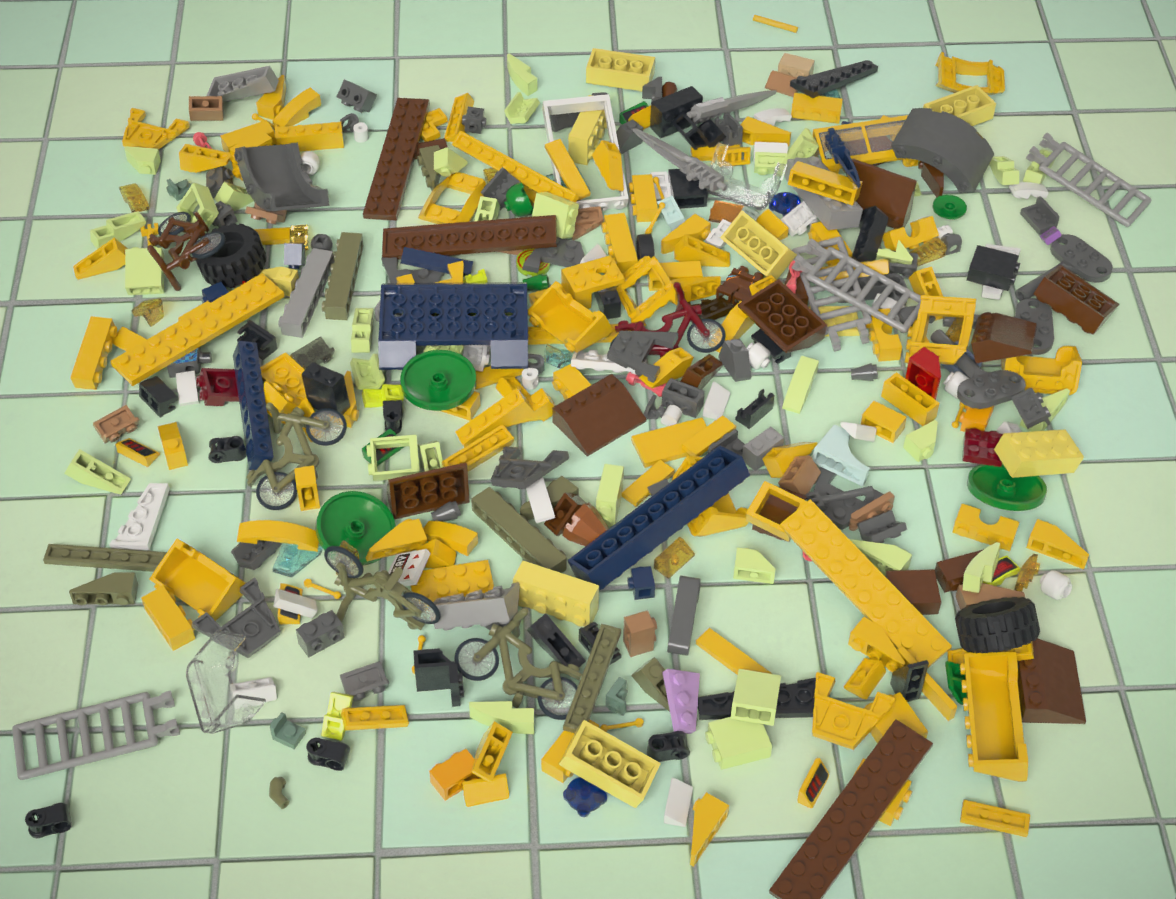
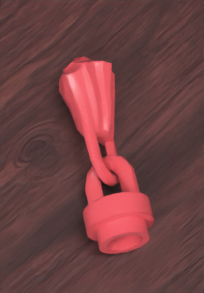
(201, 140)
(791, 284)
(634, 378)

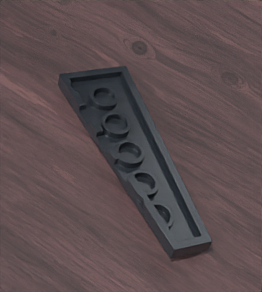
(826, 81)
(793, 702)

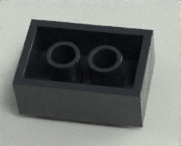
(670, 107)

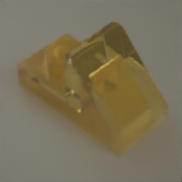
(151, 310)

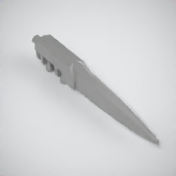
(718, 106)
(688, 165)

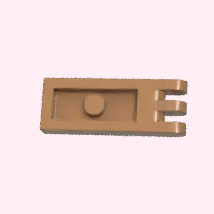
(876, 507)

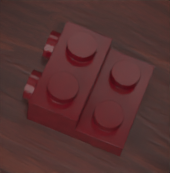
(217, 386)
(979, 447)

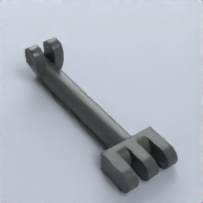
(820, 500)

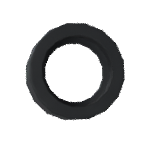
(644, 246)

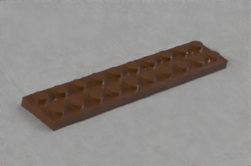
(396, 159)
(472, 236)
(853, 815)

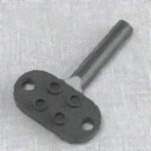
(1076, 257)
(1041, 315)
(984, 387)

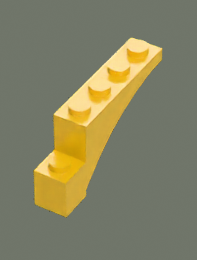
(508, 411)

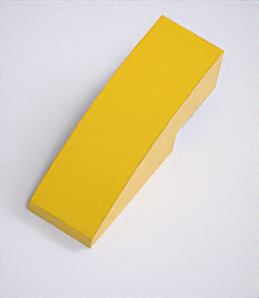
(298, 108)
(452, 535)

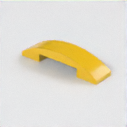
(278, 532)

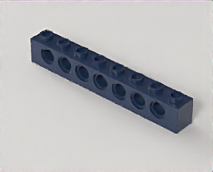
(252, 404)

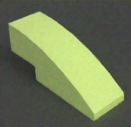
(521, 75)
(1004, 170)
(1033, 173)
(118, 227)
(362, 330)
(800, 384)
(981, 568)
(514, 719)

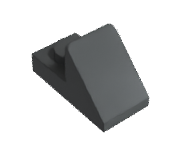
(653, 89)

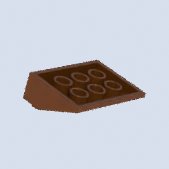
(887, 191)
(1075, 299)
(784, 317)
(1002, 337)
(598, 415)
(428, 490)
(1050, 686)

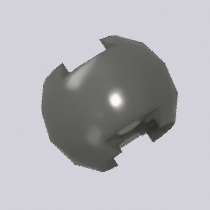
(321, 241)

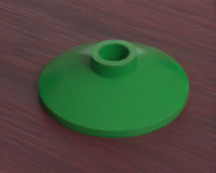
(949, 207)

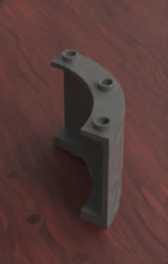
(945, 144)
(276, 178)

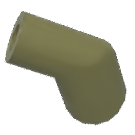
(275, 792)

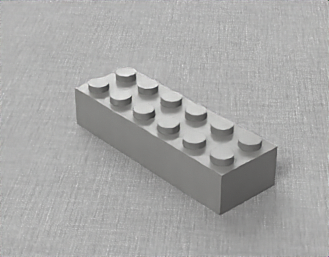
(829, 211)

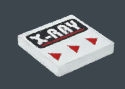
(412, 565)

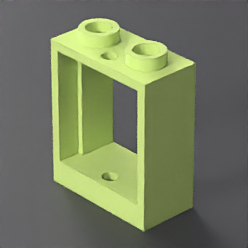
(204, 198)
(391, 442)

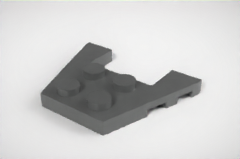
(565, 254)
(419, 275)
(633, 347)
(523, 473)
(838, 511)
(254, 622)

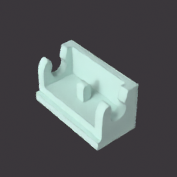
(672, 213)

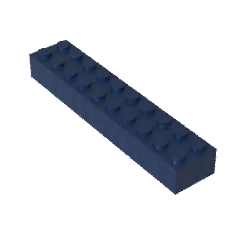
(659, 517)

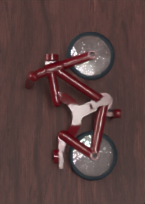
(702, 335)

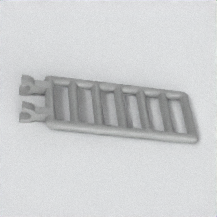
(1057, 148)
(811, 271)
(814, 304)
(149, 704)

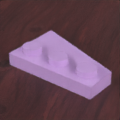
(682, 697)

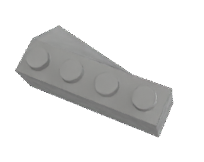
(244, 84)
(478, 608)

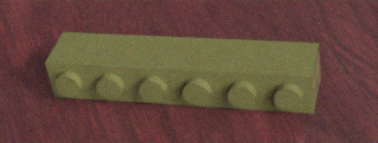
(343, 276)
(517, 531)

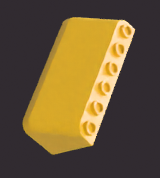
(994, 715)

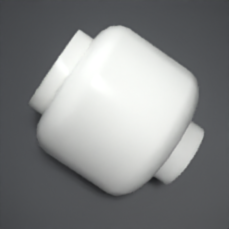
(310, 162)
(758, 355)
(953, 381)
(1055, 585)

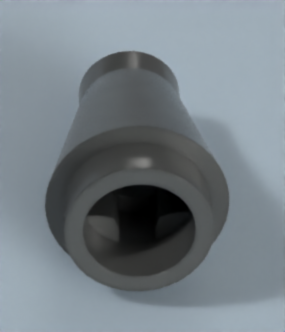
(866, 372)
(446, 512)

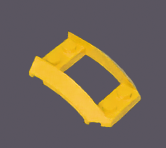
(950, 67)
(443, 215)
(654, 302)
(944, 307)

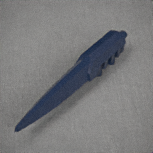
(841, 155)

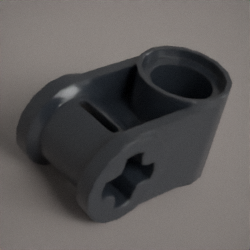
(393, 415)
(227, 448)
(669, 746)
(329, 754)
(50, 820)

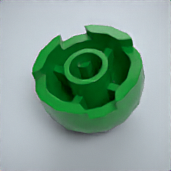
(518, 201)

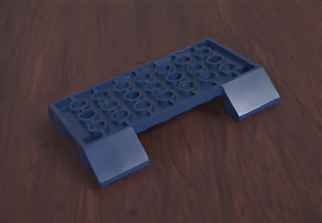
(453, 326)

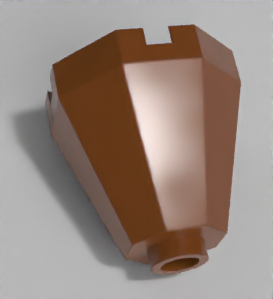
(585, 525)

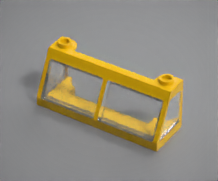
(865, 140)

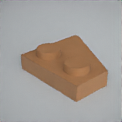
(587, 220)

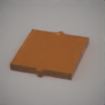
(725, 211)

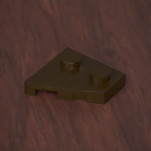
(714, 308)

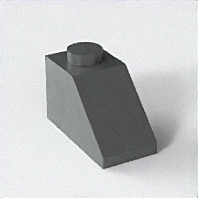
(627, 138)
(736, 359)

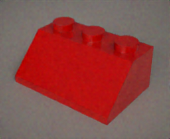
(924, 371)

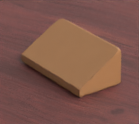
(780, 83)

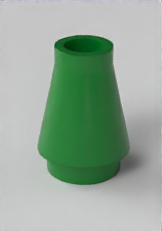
(537, 282)

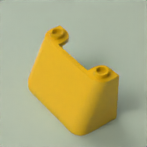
(568, 319)
(1048, 374)
(717, 518)
(197, 580)

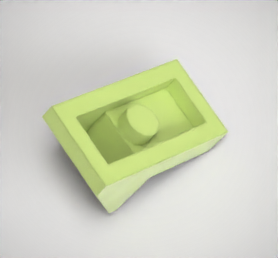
(900, 256)

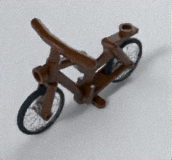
(200, 249)

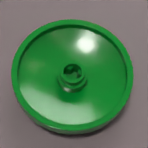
(438, 380)
(998, 489)
(356, 519)

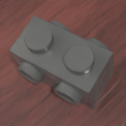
(357, 96)
(684, 396)
(320, 633)

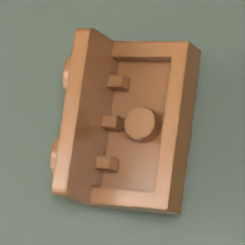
(270, 216)
(116, 424)

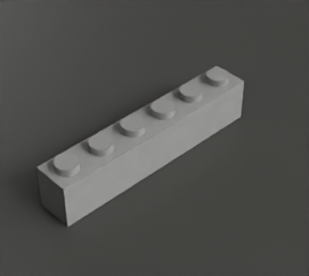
(306, 293)

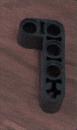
(872, 226)

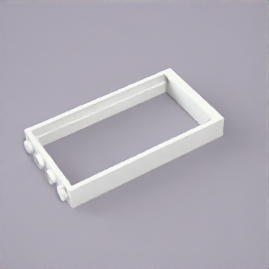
(584, 104)

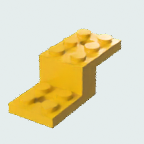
(585, 279)

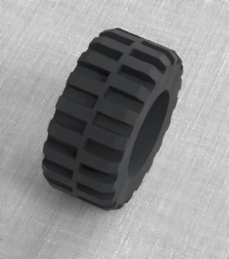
(237, 260)
(997, 625)

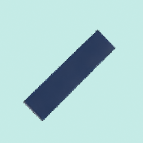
(432, 261)

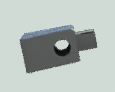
(189, 362)

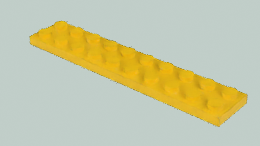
(197, 329)
(864, 583)

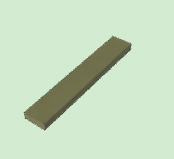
(103, 557)
(592, 677)

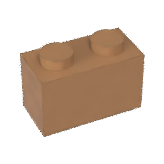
(206, 108)
(800, 475)
(639, 633)

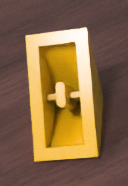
(440, 554)

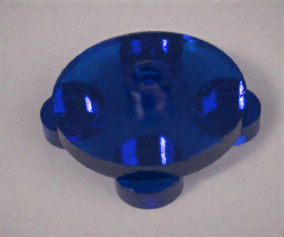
(784, 202)
(584, 796)

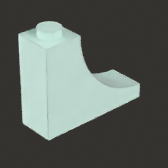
(834, 455)

